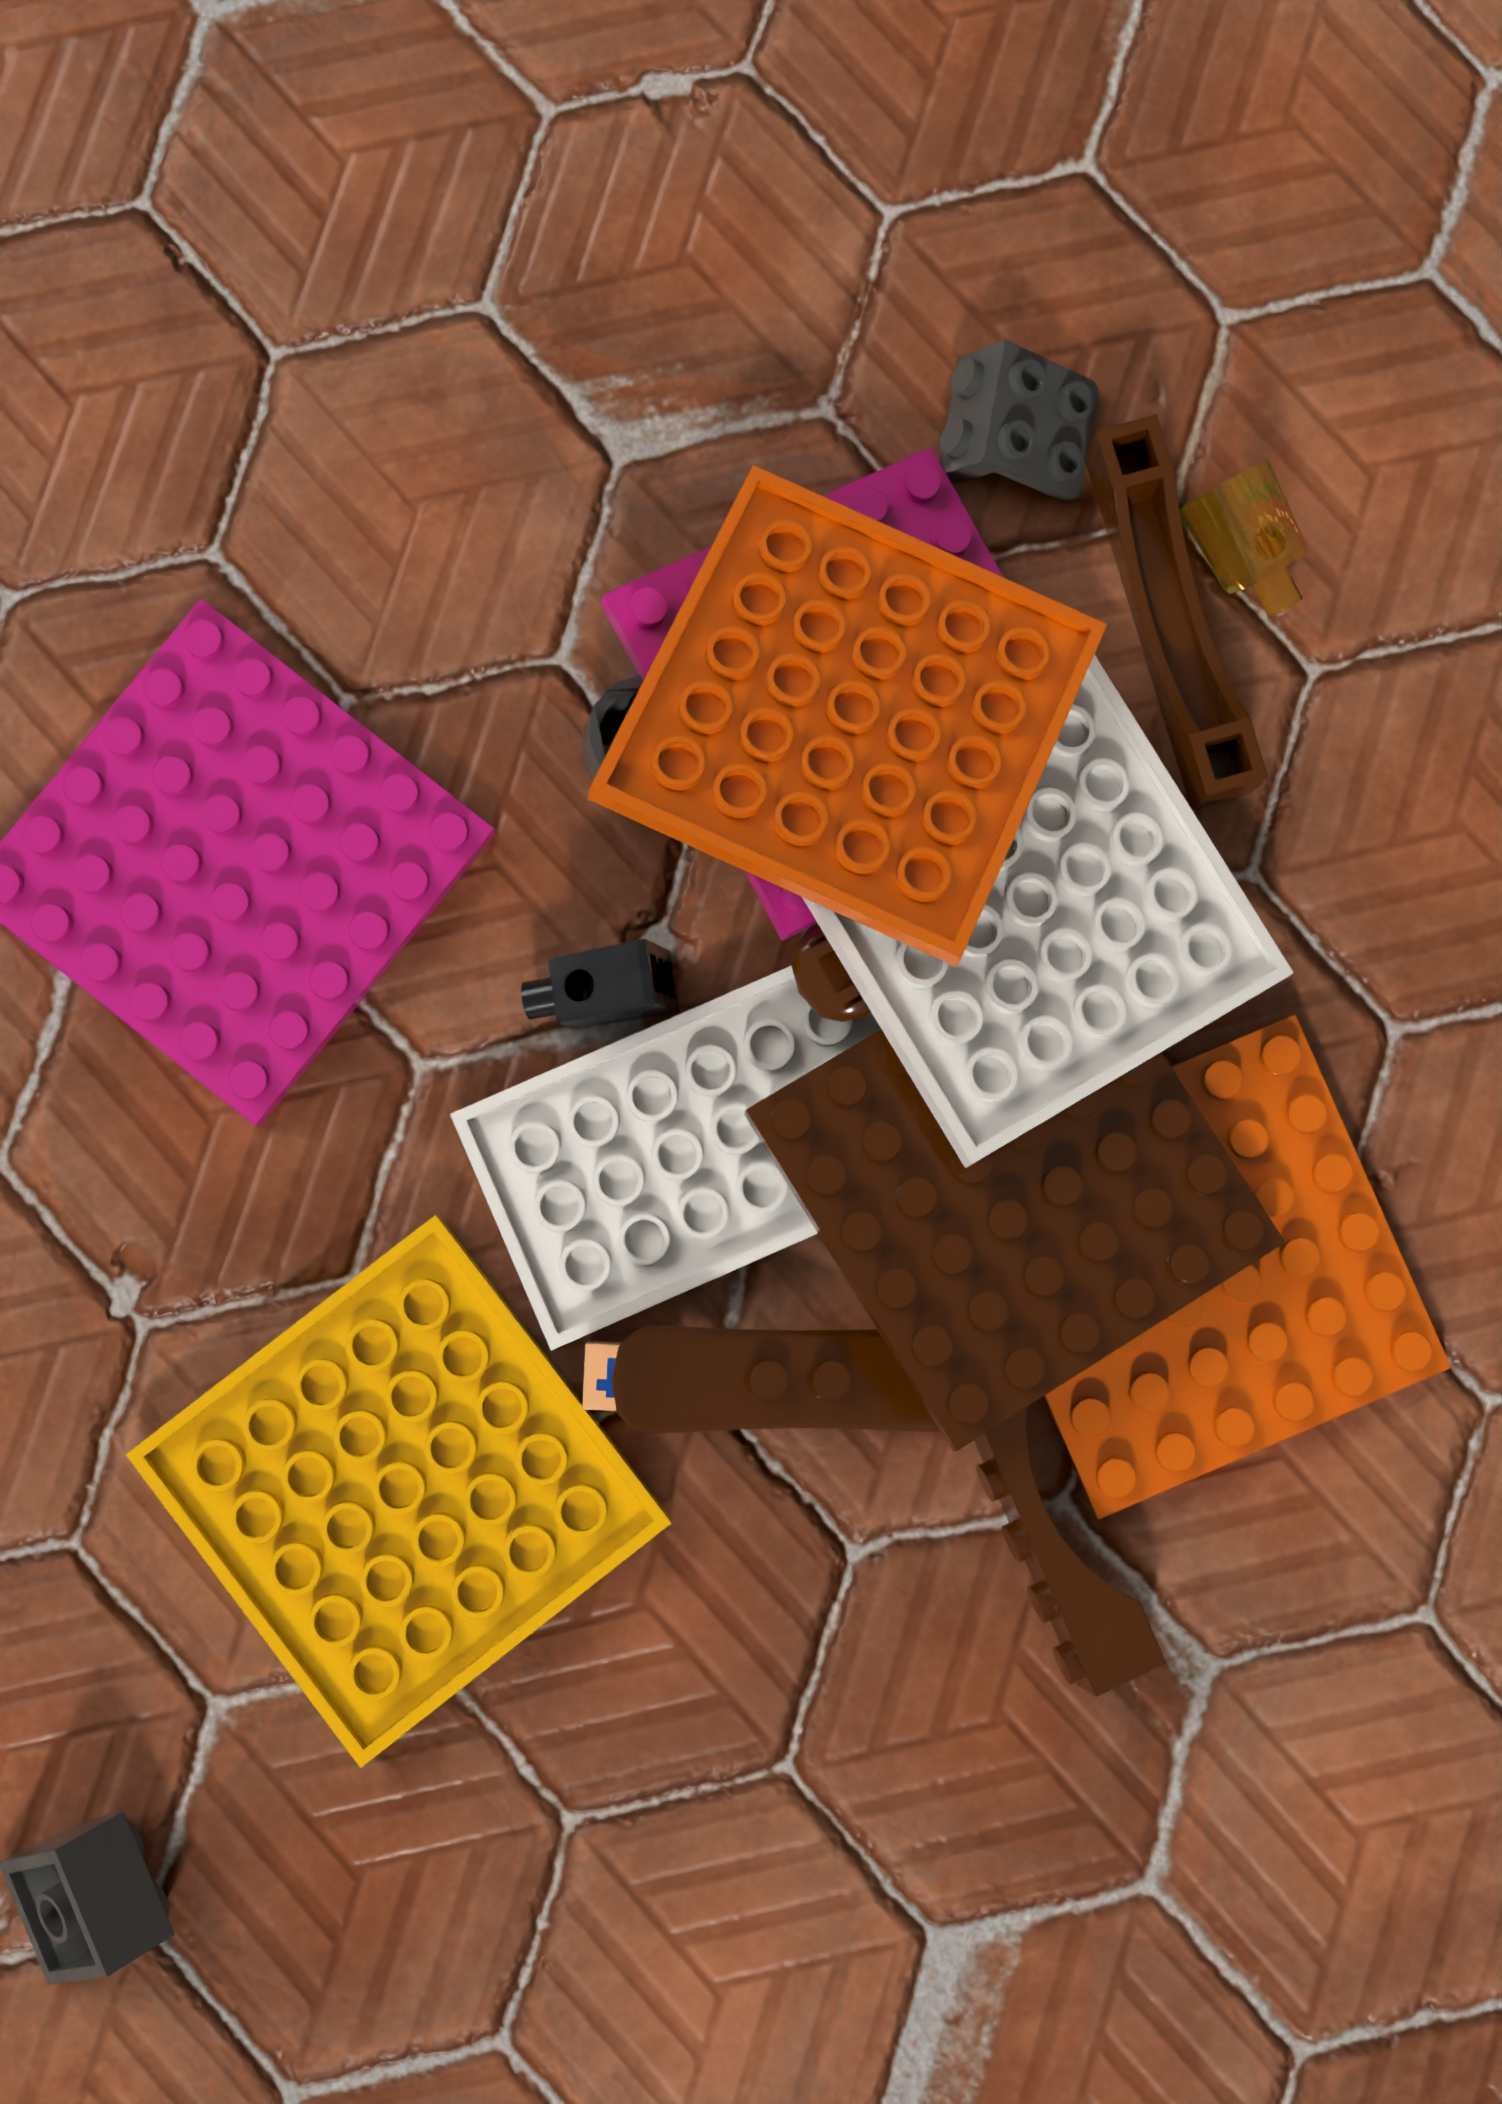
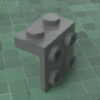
(1019, 420)

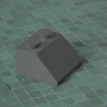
(88, 1899)

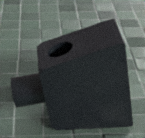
(629, 984)

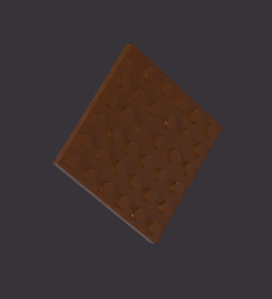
(1030, 1257)

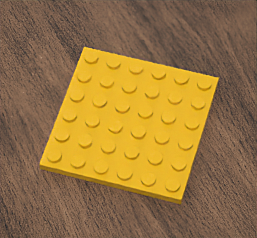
(399, 1489)

